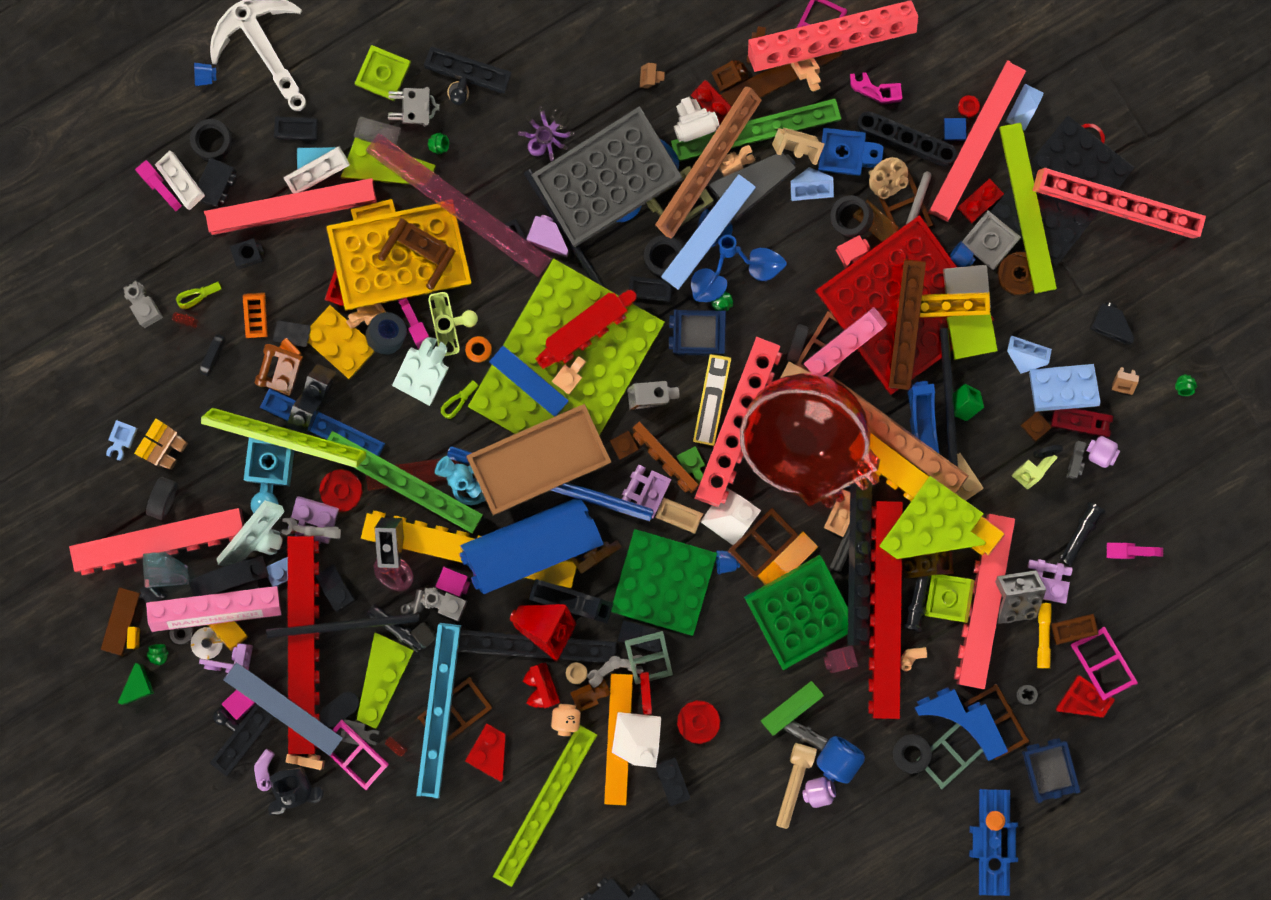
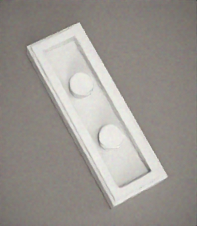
(317, 170)
(179, 180)

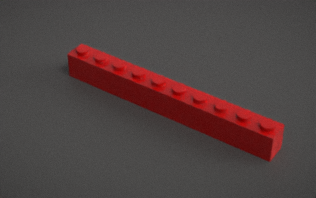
(885, 616)
(301, 648)

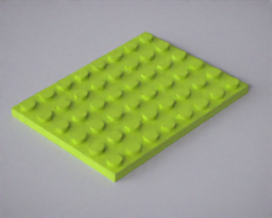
(609, 360)

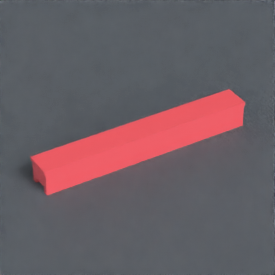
(977, 141)
(291, 206)

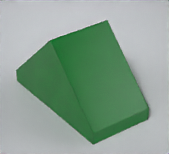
(136, 686)

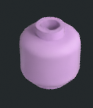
(1103, 451)
(819, 792)

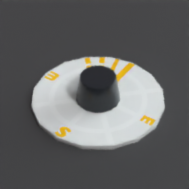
(206, 643)

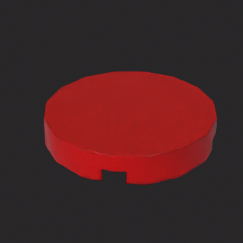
(341, 490)
(645, 691)
(698, 722)

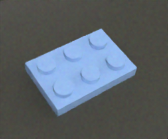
(1064, 387)

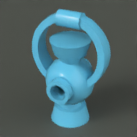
(460, 478)

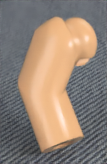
(909, 657)

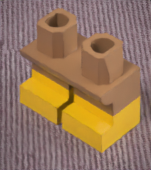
(165, 436)

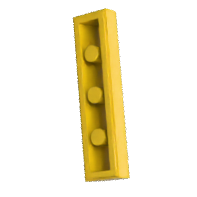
(955, 304)

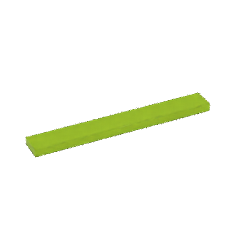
(1027, 208)
(284, 437)
(544, 806)

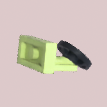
(1029, 474)

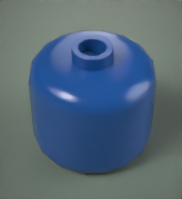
(840, 760)

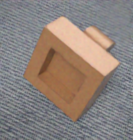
(650, 76)
(1125, 382)

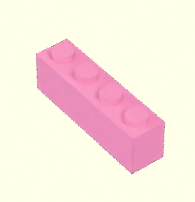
(846, 343)

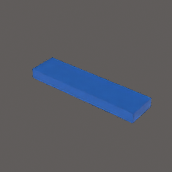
(529, 381)

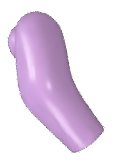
(261, 770)

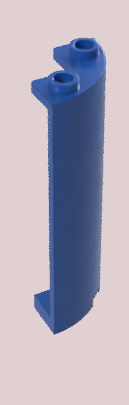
(530, 545)

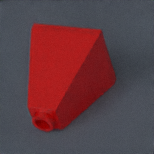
(545, 626)

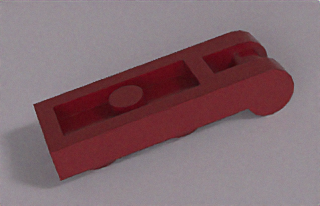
(1082, 421)

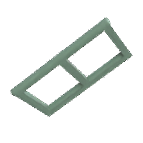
(664, 654)
(964, 764)

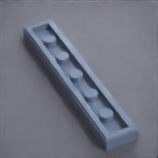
(282, 708)

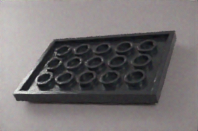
(1077, 154)

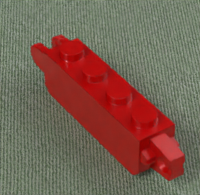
(585, 327)

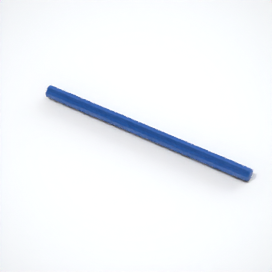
(579, 493)

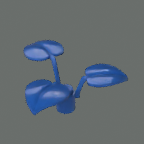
(763, 266)

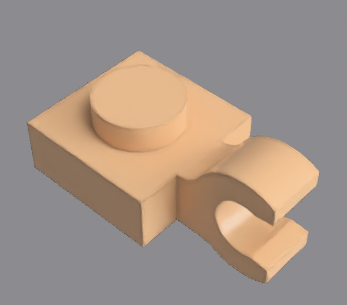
(809, 70)
(734, 162)
(364, 314)
(568, 377)

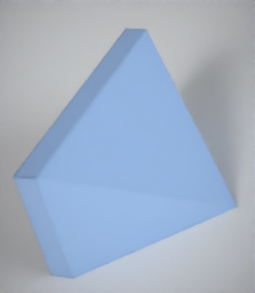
(1025, 106)
(811, 185)
(1027, 354)

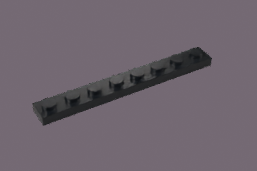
(859, 564)

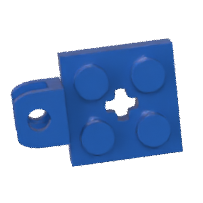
(857, 156)

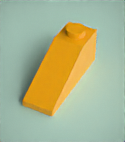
(789, 559)

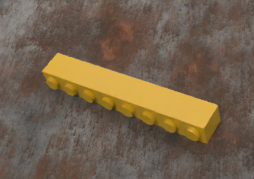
(910, 480)

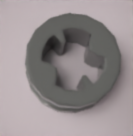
(1028, 688)

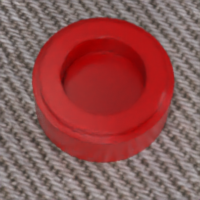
(968, 106)

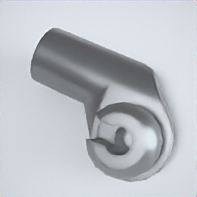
(414, 606)

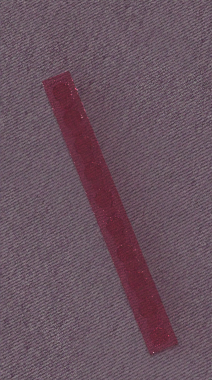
(458, 205)

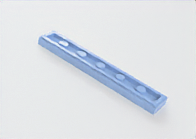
(708, 232)

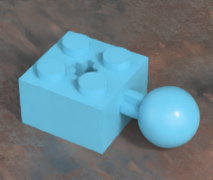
(259, 472)

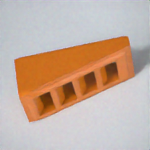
(250, 297)

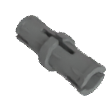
(806, 735)

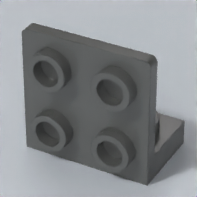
(1021, 596)

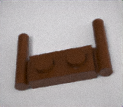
(422, 244)

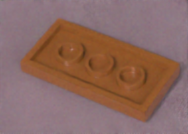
(670, 465)

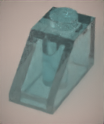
(163, 570)

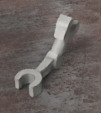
(331, 532)
(614, 662)

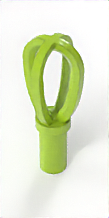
(203, 293)
(464, 394)

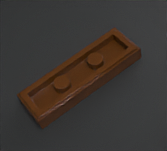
(120, 619)

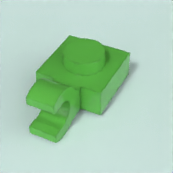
(692, 463)

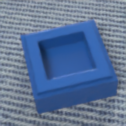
(954, 129)

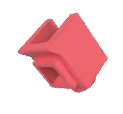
(852, 250)

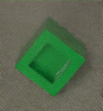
(967, 402)

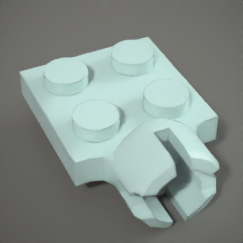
(422, 371)

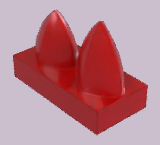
(711, 100)
(980, 201)
(546, 694)

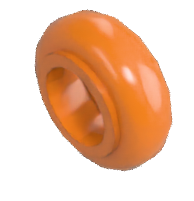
(475, 340)

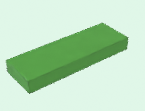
(792, 708)

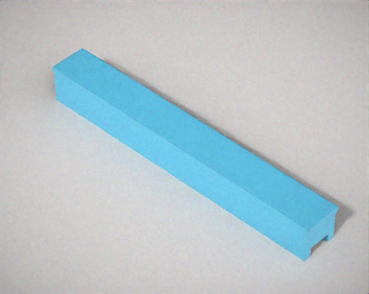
(438, 710)

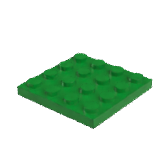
(663, 582)
(800, 612)

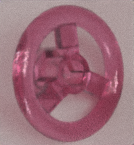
(396, 574)

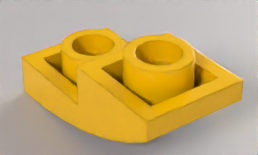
(229, 633)

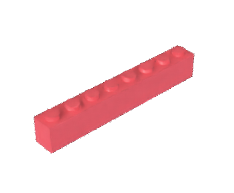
(163, 538)
(984, 609)

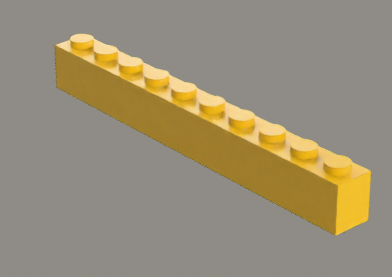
(446, 545)

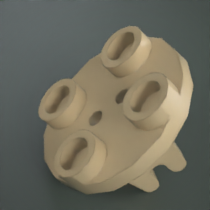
(888, 177)

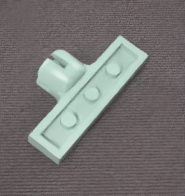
(255, 535)

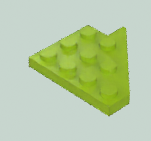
(933, 524)

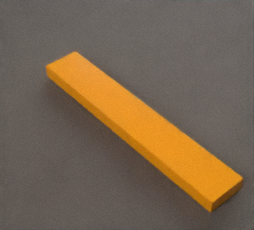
(616, 766)

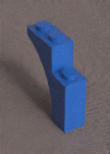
(923, 413)
(976, 720)

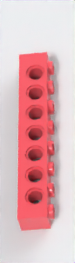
(832, 36)
(1119, 203)
(706, 492)

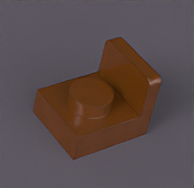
(730, 74)

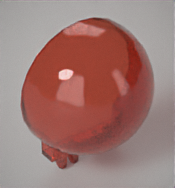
(809, 438)

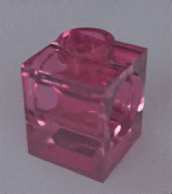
(840, 659)

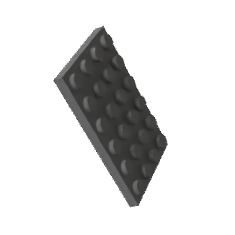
(607, 176)

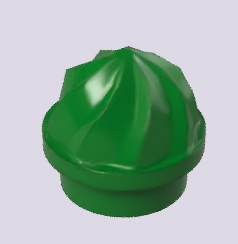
(438, 143)
(723, 303)
(1186, 385)
(157, 654)

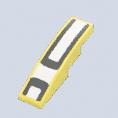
(712, 399)

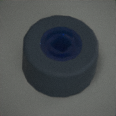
(378, 333)

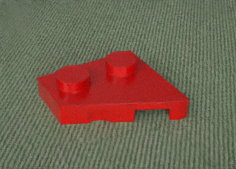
(1084, 699)

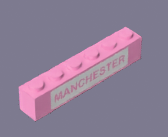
(213, 609)

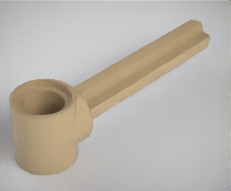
(802, 758)

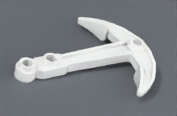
(232, 22)

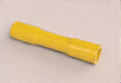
(1044, 650)

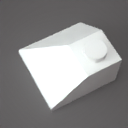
(731, 518)
(637, 738)

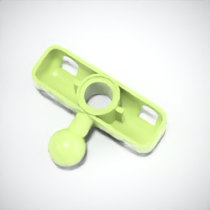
(468, 319)

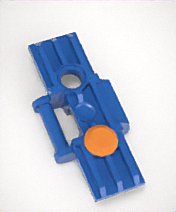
(993, 816)

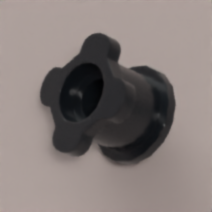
(151, 594)

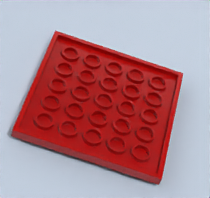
(877, 282)

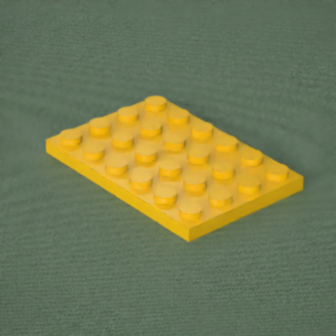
(404, 273)

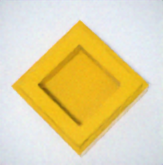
(133, 637)

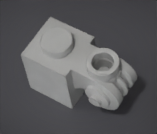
(143, 307)
(448, 605)

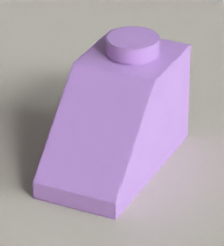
(547, 236)

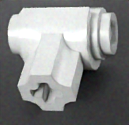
(694, 121)

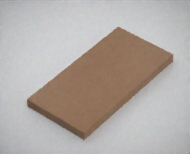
(538, 459)

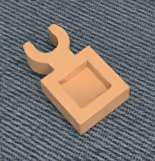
(310, 761)

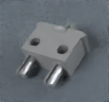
(416, 106)

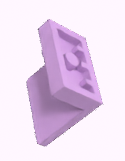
(240, 654)

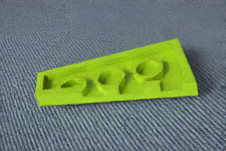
(365, 166)
(382, 677)

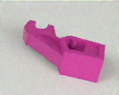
(866, 88)
(155, 181)
(417, 329)
(1129, 551)

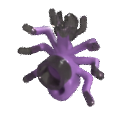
(544, 135)

